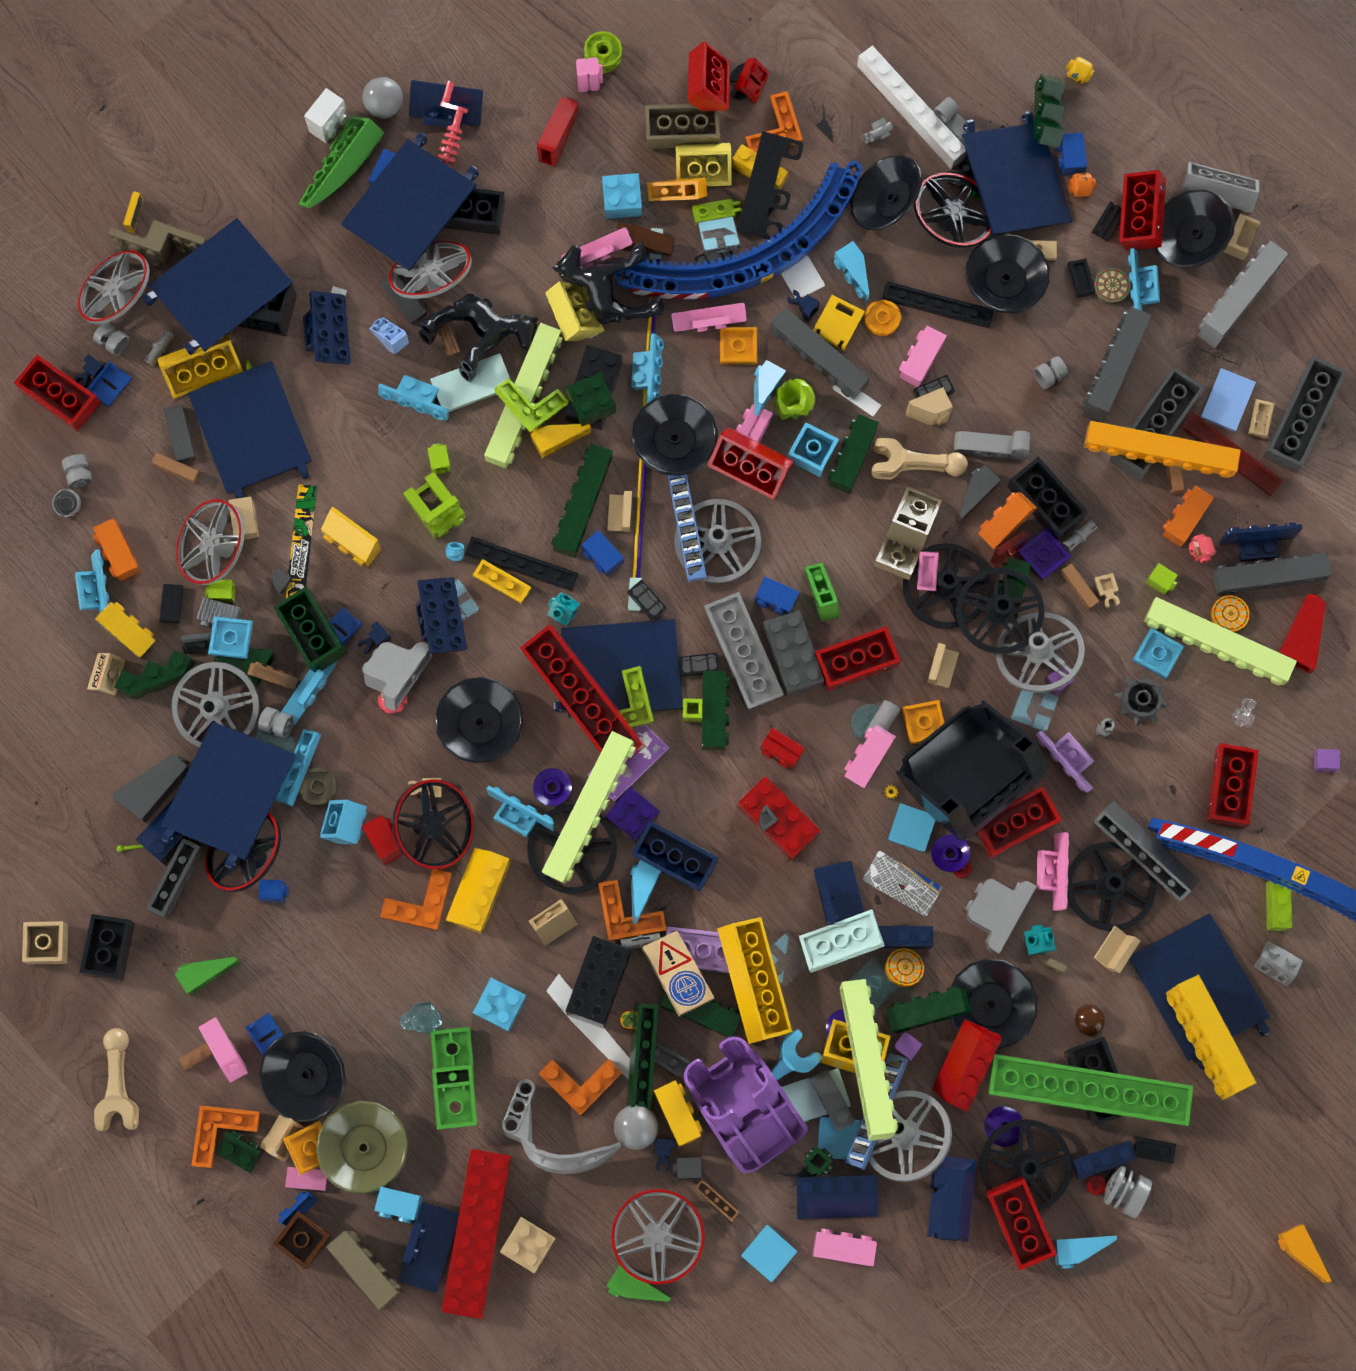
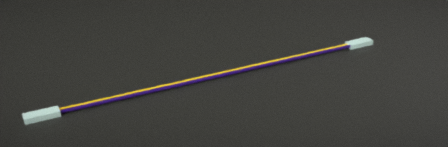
(632, 606)

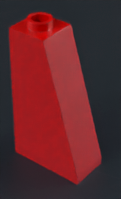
(557, 131)
(1304, 634)

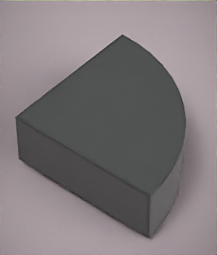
(280, 580)
(766, 819)

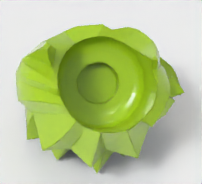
(794, 399)

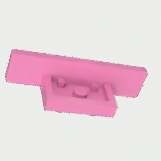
(604, 247)
(708, 317)
(1053, 871)

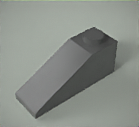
(980, 487)
(832, 1100)

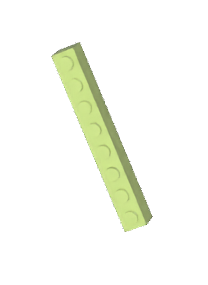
(529, 382)
(1220, 641)
(588, 808)
(867, 1060)

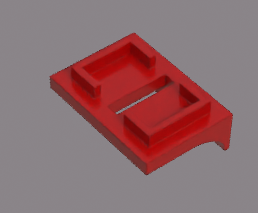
(746, 84)

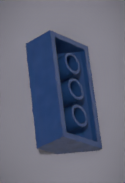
(152, 838)
(675, 856)
(837, 1196)

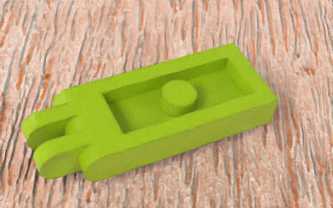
(716, 210)

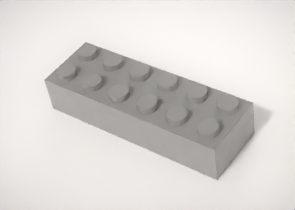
(1241, 293)

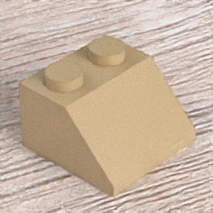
(930, 408)

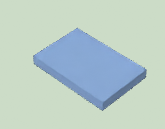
(1227, 400)

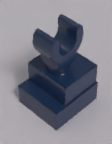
(807, 306)
(92, 369)
(377, 636)
(662, 1148)

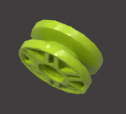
(604, 42)

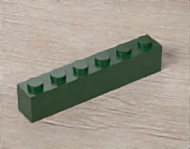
(583, 500)
(642, 1055)

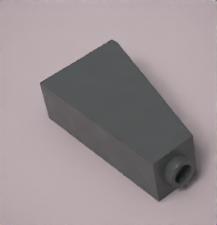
(151, 788)

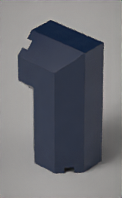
(952, 1199)

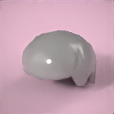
(66, 503)

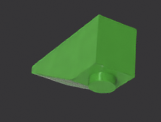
(822, 592)
(199, 974)
(629, 1287)

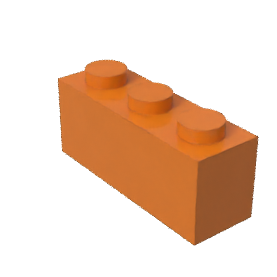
(1187, 515)
(1006, 519)
(116, 550)

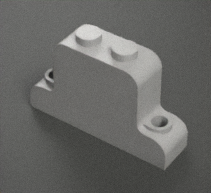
(395, 670)
(998, 910)

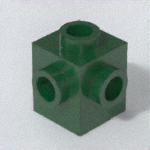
(811, 1159)

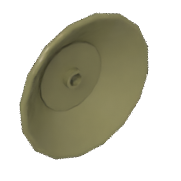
(341, 1142)

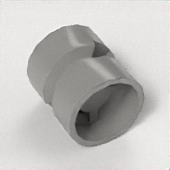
(108, 336)
(1048, 374)
(76, 470)
(276, 722)

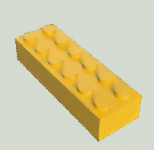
(754, 980)
(1210, 1037)

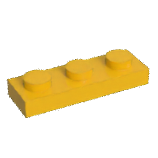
(502, 581)

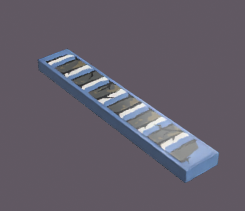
(687, 527)
(862, 1147)

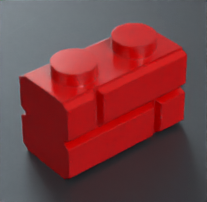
(782, 749)

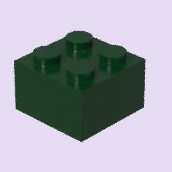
(591, 399)

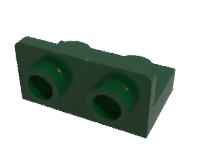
(239, 1152)

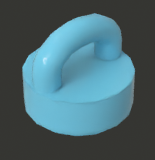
(455, 551)

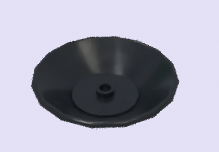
(886, 192)
(1194, 213)
(1011, 258)
(674, 417)
(474, 701)
(1009, 991)
(285, 1081)

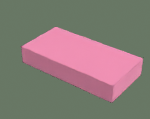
(927, 571)
(310, 1180)

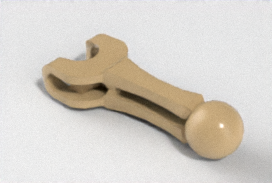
(904, 460)
(116, 1097)

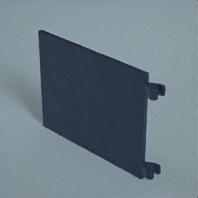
(1015, 177)
(409, 203)
(219, 285)
(250, 428)
(622, 646)
(228, 792)
(1201, 952)

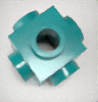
(563, 608)
(1039, 940)

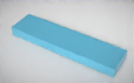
(304, 752)

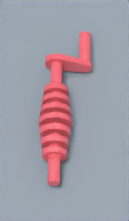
(454, 128)

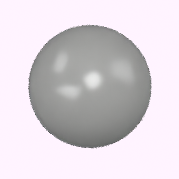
(382, 97)
(635, 1127)

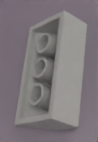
(1235, 189)

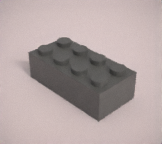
(793, 653)

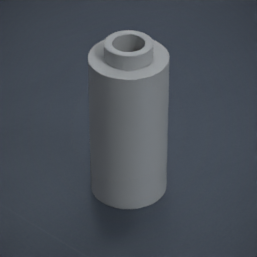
(884, 716)

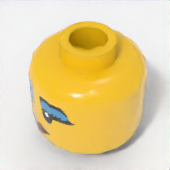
(1079, 70)

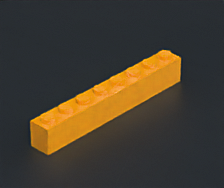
(1162, 449)

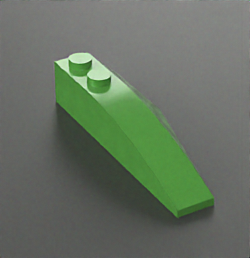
(347, 154)

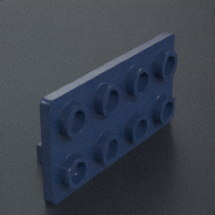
(426, 100)
(327, 328)
(1258, 542)
(440, 615)
(838, 892)
(428, 1247)

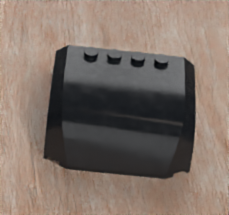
(972, 769)

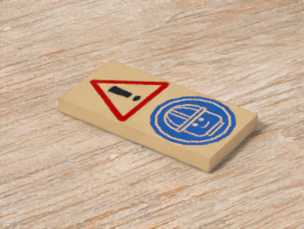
(678, 973)

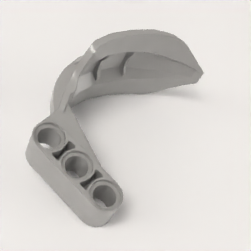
(548, 1161)

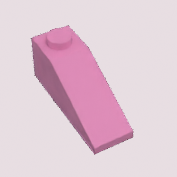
(223, 1050)

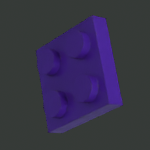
(1044, 554)
(632, 813)

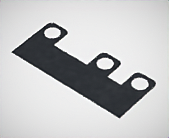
(761, 188)

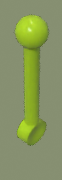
(120, 848)

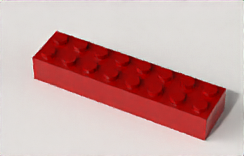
(577, 689)
(476, 1234)

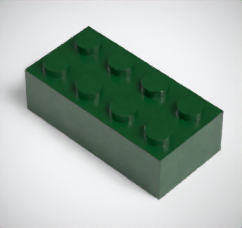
(310, 630)

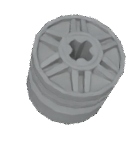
(1131, 1193)

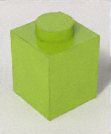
(439, 459)
(1162, 579)
(221, 591)
(692, 710)

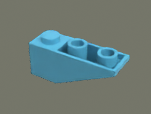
(852, 264)

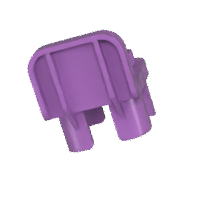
(745, 1106)

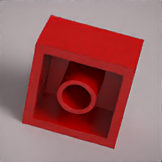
(382, 838)

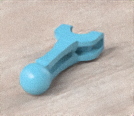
(789, 1060)

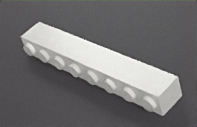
(911, 107)

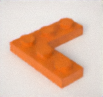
(785, 118)
(426, 915)
(621, 927)
(580, 1097)
(207, 1129)

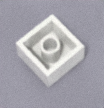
(326, 116)

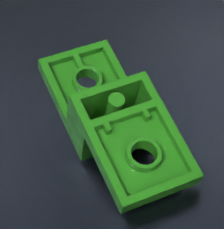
(453, 1078)

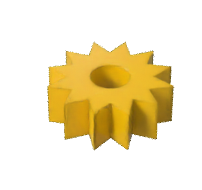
(887, 789)

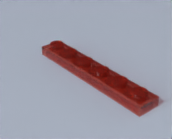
(1247, 465)

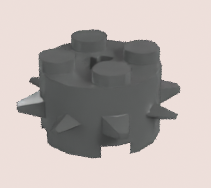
(1150, 696)

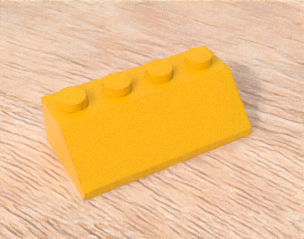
(190, 372)
(478, 890)

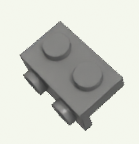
(1278, 963)

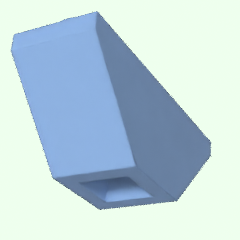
(389, 335)

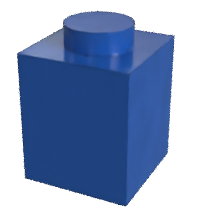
(273, 890)

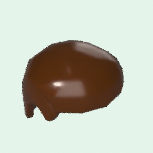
(1089, 1020)

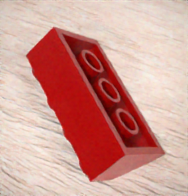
(708, 79)
(966, 1064)

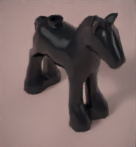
(600, 285)
(487, 324)

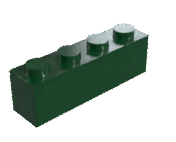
(853, 454)
(714, 710)
(928, 1010)
(710, 1016)

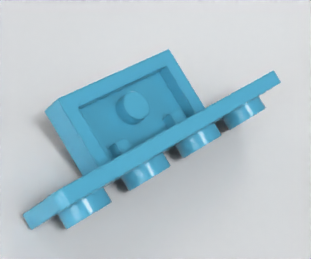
(1144, 281)
(647, 368)
(415, 395)
(92, 585)
(306, 692)
(516, 815)

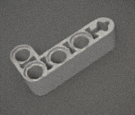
(947, 113)
(992, 445)

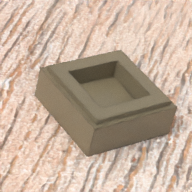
(1055, 966)

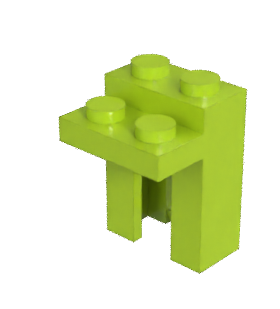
(442, 517)

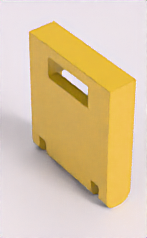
(836, 325)

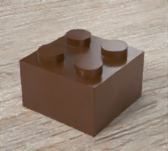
(302, 1240)

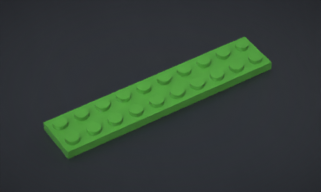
(1090, 1090)

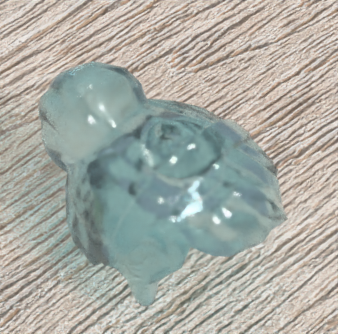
(418, 1013)

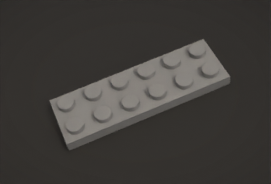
(743, 651)

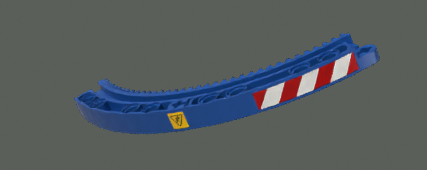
(698, 281)
(1258, 863)

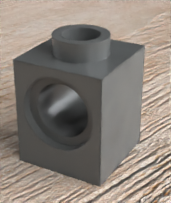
(688, 1168)

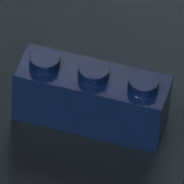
(907, 937)
(1103, 1159)

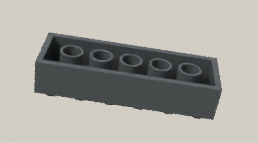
(1115, 364)
(1304, 414)
(1162, 415)

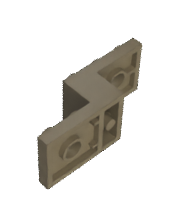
(159, 242)
(907, 533)

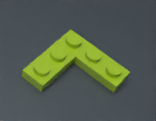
(530, 415)
(640, 709)

